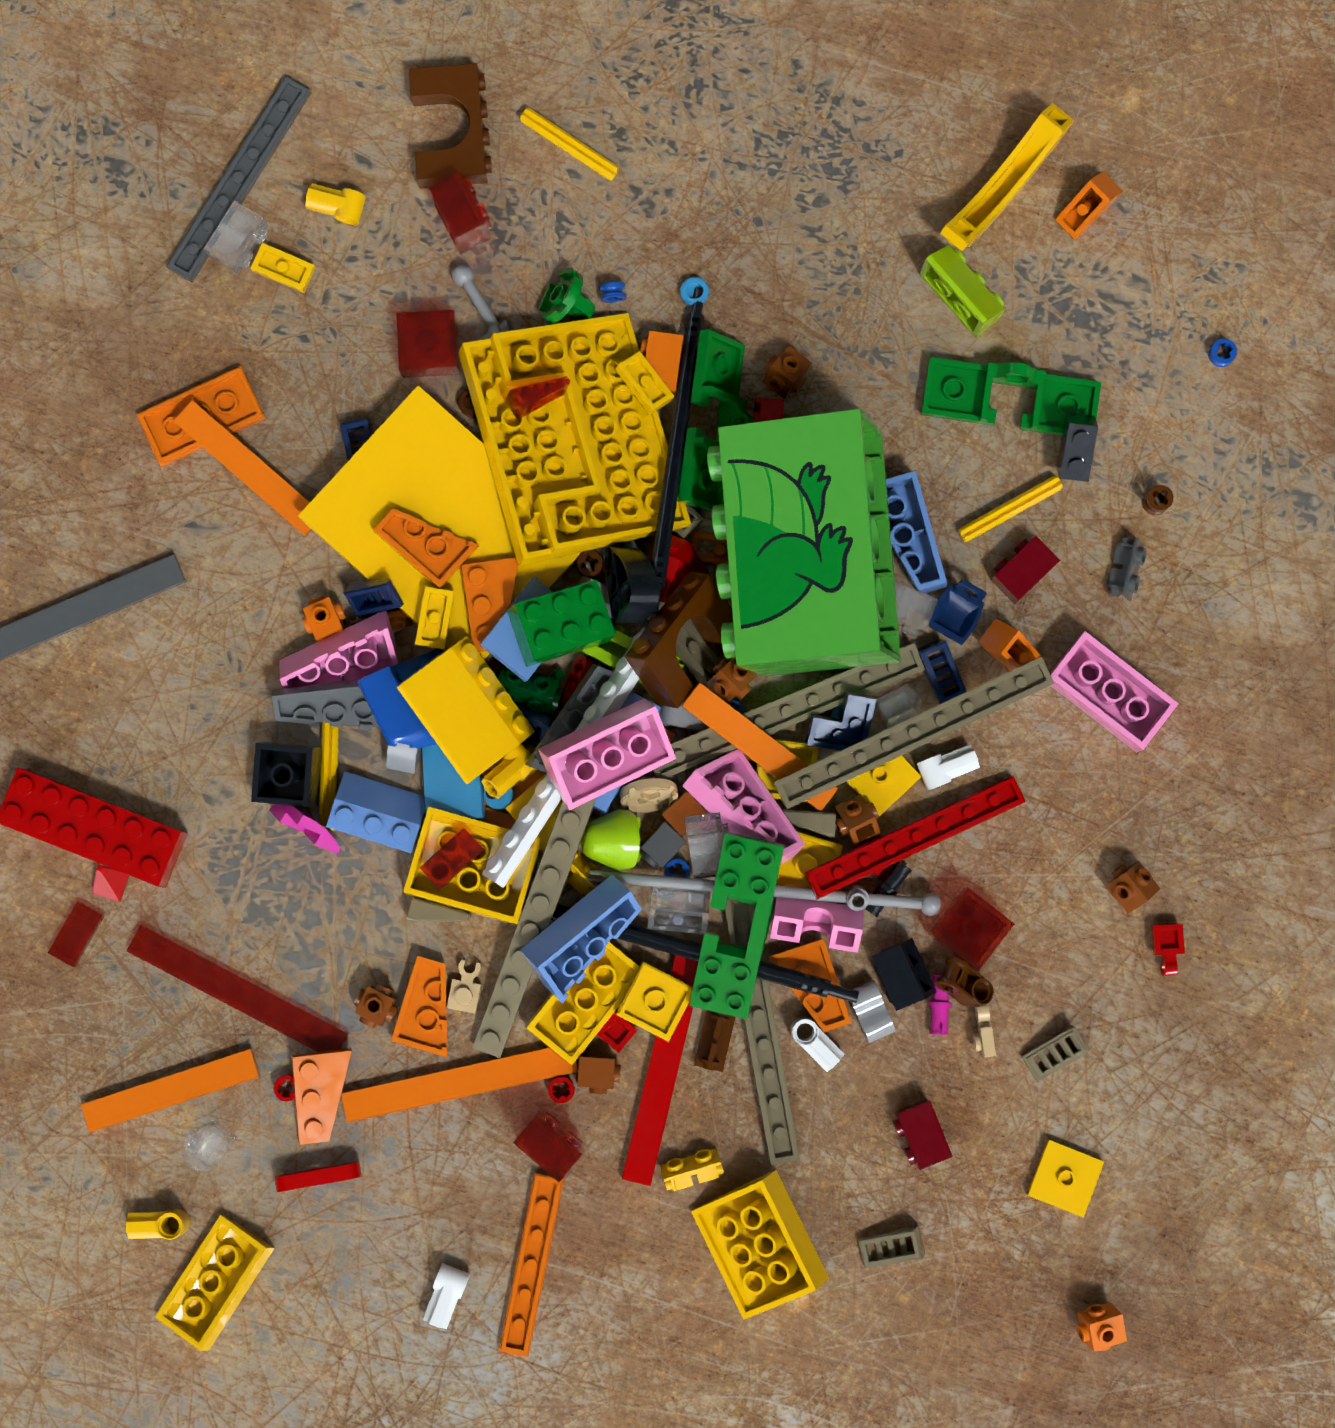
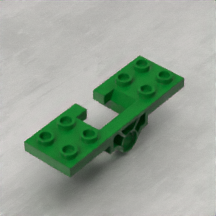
(718, 376)
(964, 389)
(728, 971)

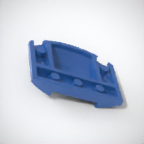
(391, 709)

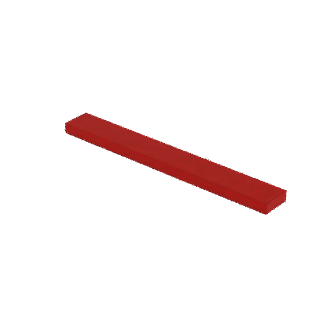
(914, 837)
(658, 1089)

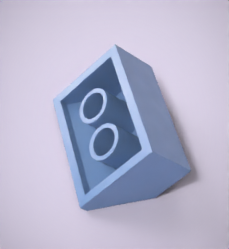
(377, 812)

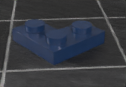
(846, 731)

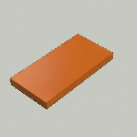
(224, 398)

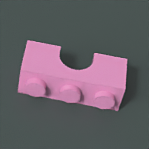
(834, 920)

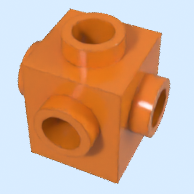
(316, 611)
(1101, 1326)

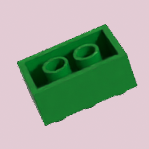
(561, 623)

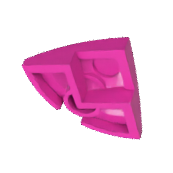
(301, 821)

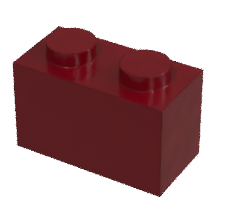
(1024, 569)
(923, 1135)

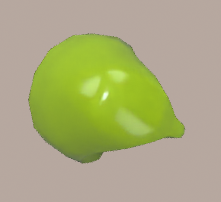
(613, 840)

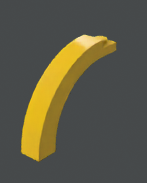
(1009, 178)

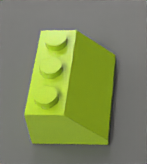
(962, 290)

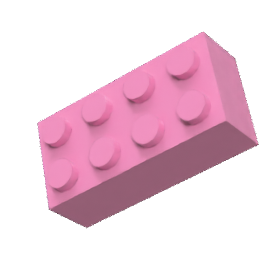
(1111, 692)

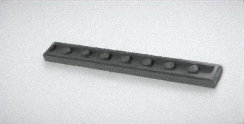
(240, 175)
(90, 606)

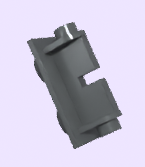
(1131, 557)

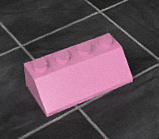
(607, 753)

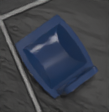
(958, 611)

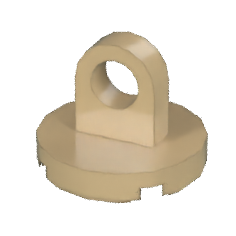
(648, 794)

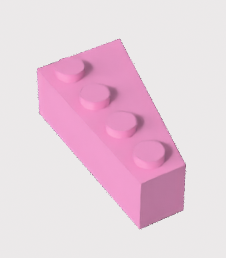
(343, 656)
(743, 801)

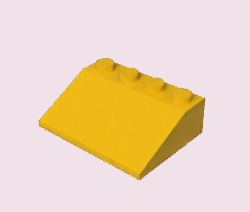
(466, 709)
(471, 889)
(760, 1245)

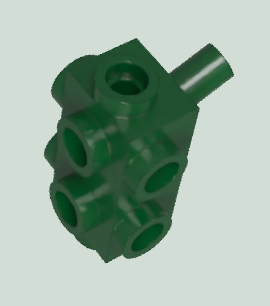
(537, 693)

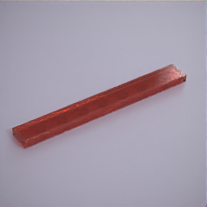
(235, 991)

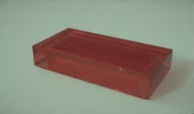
(451, 858)
(76, 934)

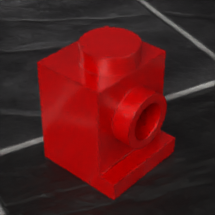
(769, 409)

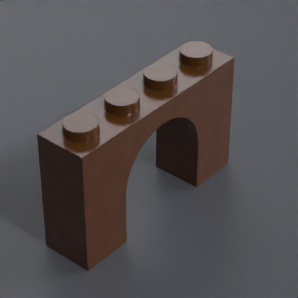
(459, 87)
(654, 651)

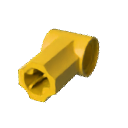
(343, 205)
(508, 772)
(155, 1224)

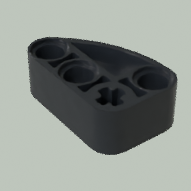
(630, 584)

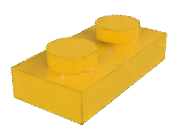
(283, 268)
(644, 382)
(434, 618)

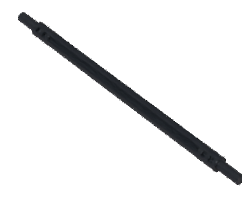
(677, 444)
(766, 971)

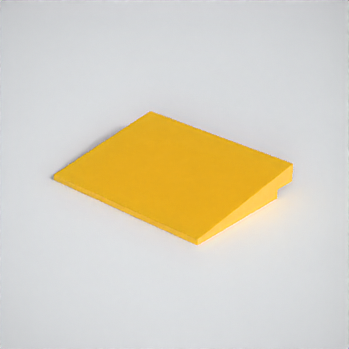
(583, 464)
(437, 473)

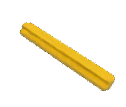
(569, 143)
(1010, 508)
(328, 772)

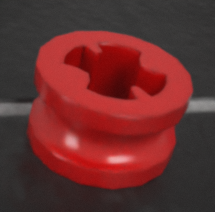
(559, 1080)
(277, 1091)

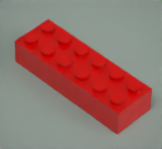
(91, 827)

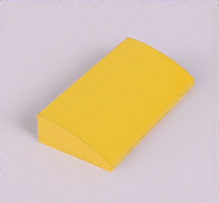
(576, 1021)
(214, 1283)

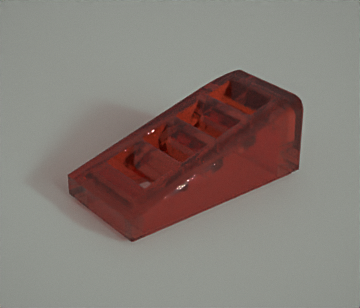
(534, 396)

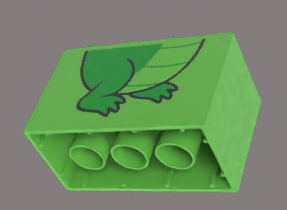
(805, 544)

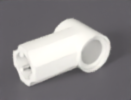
(941, 769)
(818, 1044)
(447, 1290)

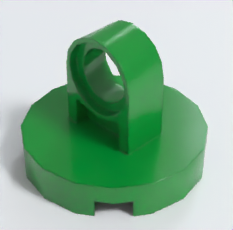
(566, 299)

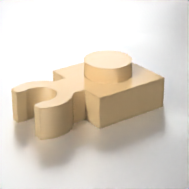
(465, 993)
(984, 1038)

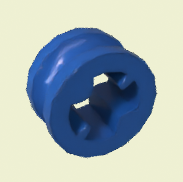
(613, 292)
(1225, 343)
(685, 867)

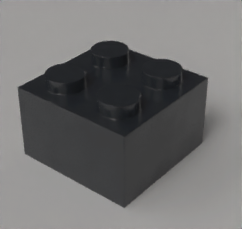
(286, 774)

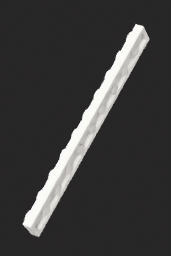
(546, 797)

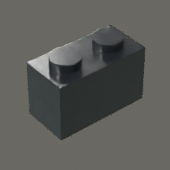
(1077, 447)
(903, 974)

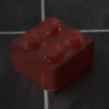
(459, 212)
(428, 343)
(971, 928)
(550, 1145)

